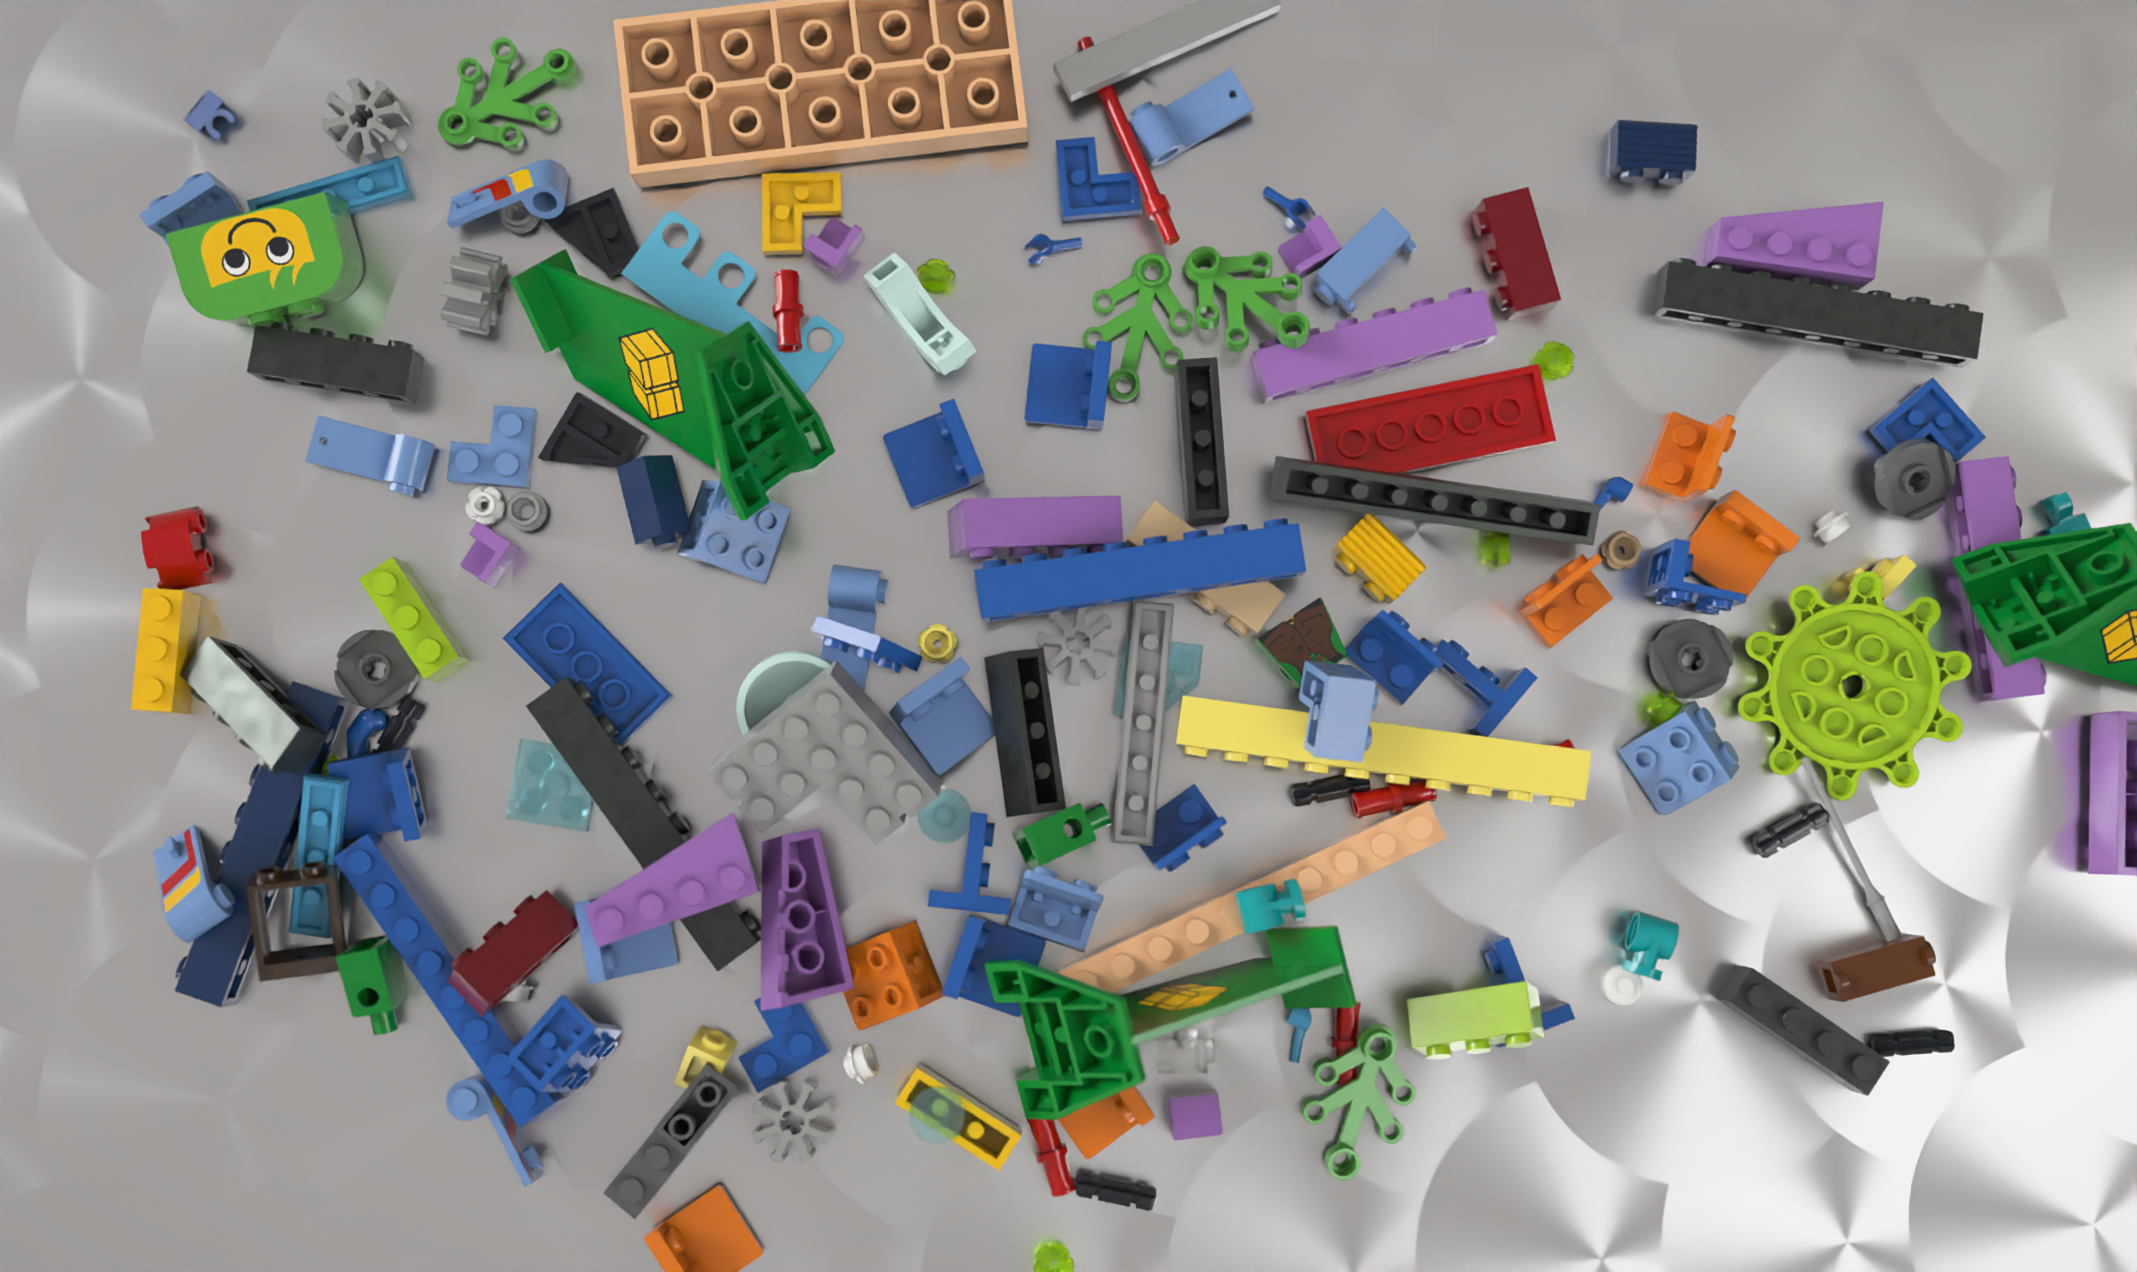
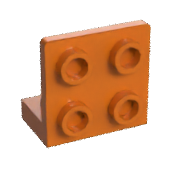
(1688, 456)
(1737, 544)
(1563, 605)
(891, 976)
(1106, 1120)
(704, 1237)

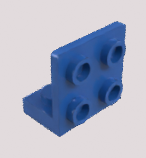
(1068, 385)
(934, 456)
(1665, 581)
(1393, 655)
(381, 794)
(1181, 826)
(982, 943)
(563, 1048)

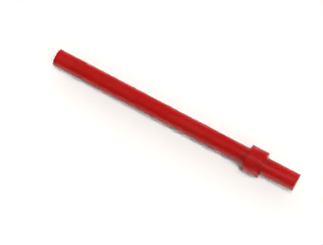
(1156, 203)

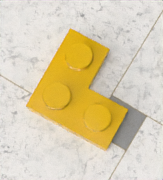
(788, 199)

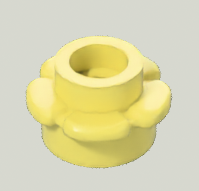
(927, 639)

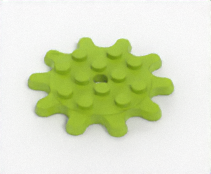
(1898, 694)

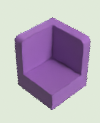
(834, 245)
(1309, 248)
(488, 555)
(1195, 1114)

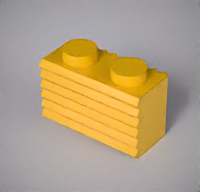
(1378, 559)

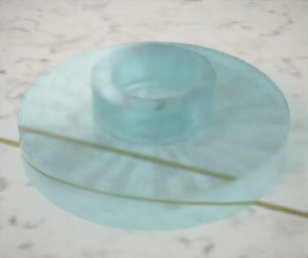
(945, 817)
(936, 1115)

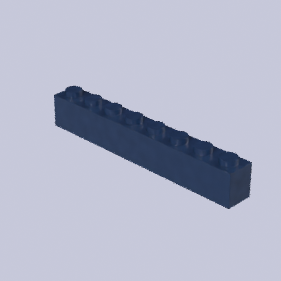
(262, 839)

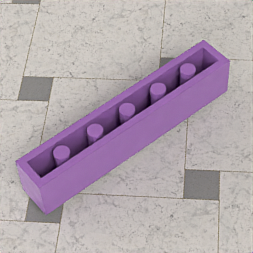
(1374, 345)
(1985, 515)

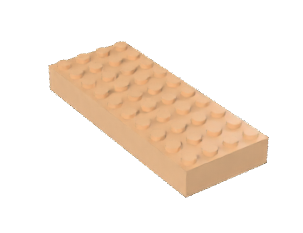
(815, 85)

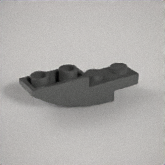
(671, 1141)

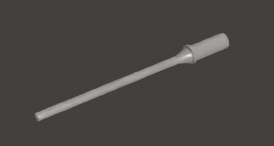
(1874, 898)

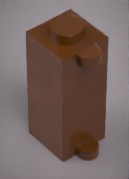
(1877, 967)

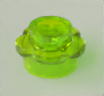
(935, 276)
(1561, 353)
(1497, 548)
(1663, 708)
(1055, 1253)

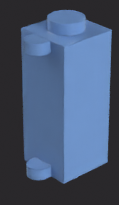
(1361, 260)

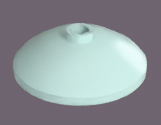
(773, 683)

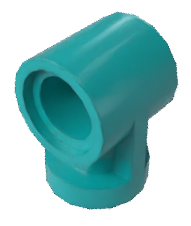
(1264, 906)
(1650, 940)

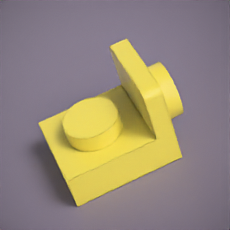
(1890, 571)
(706, 1047)

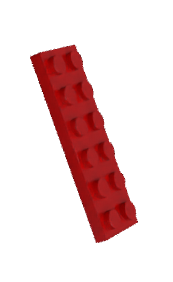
(1435, 423)

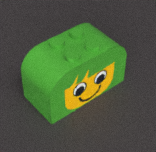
(270, 261)

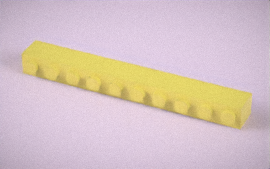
(1395, 751)

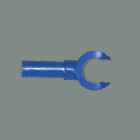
(1293, 208)
(1047, 246)
(1616, 488)

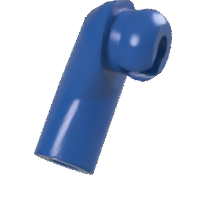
(361, 729)

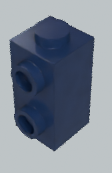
(654, 500)

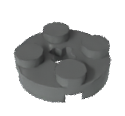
(1897, 467)
(354, 665)
(1712, 668)

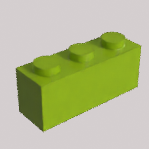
(414, 619)
(1475, 1019)

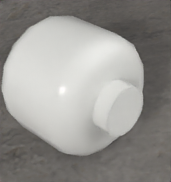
(1619, 985)

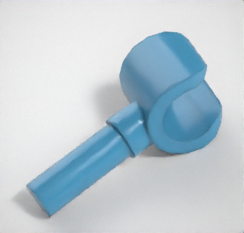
(1301, 1019)

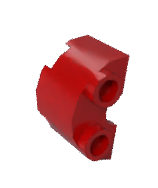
(176, 549)

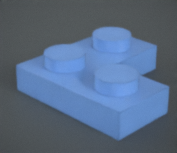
(503, 461)

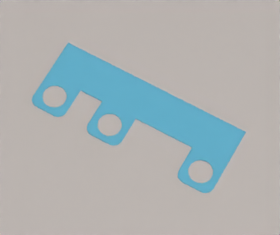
(706, 301)

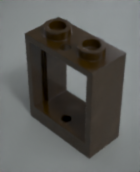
(302, 960)

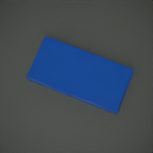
(568, 641)

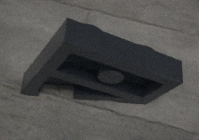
(598, 231)
(592, 436)

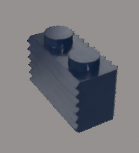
(1652, 151)

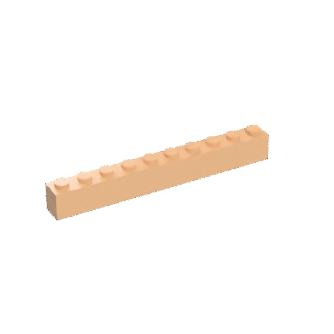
(1220, 917)

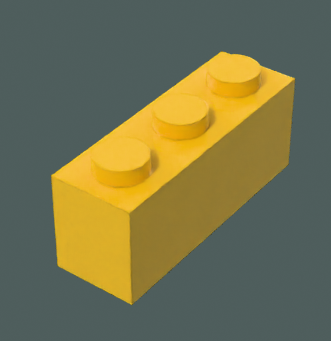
(164, 649)
(983, 1130)

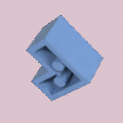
(1339, 710)

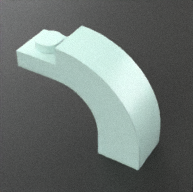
(918, 315)

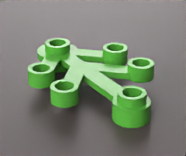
(501, 98)
(1245, 294)
(1139, 320)
(1360, 1093)

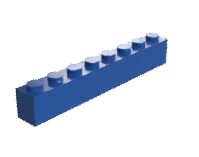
(1139, 571)
(429, 953)

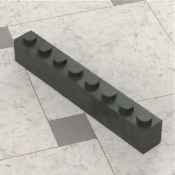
(1817, 313)
(1434, 500)
(633, 805)

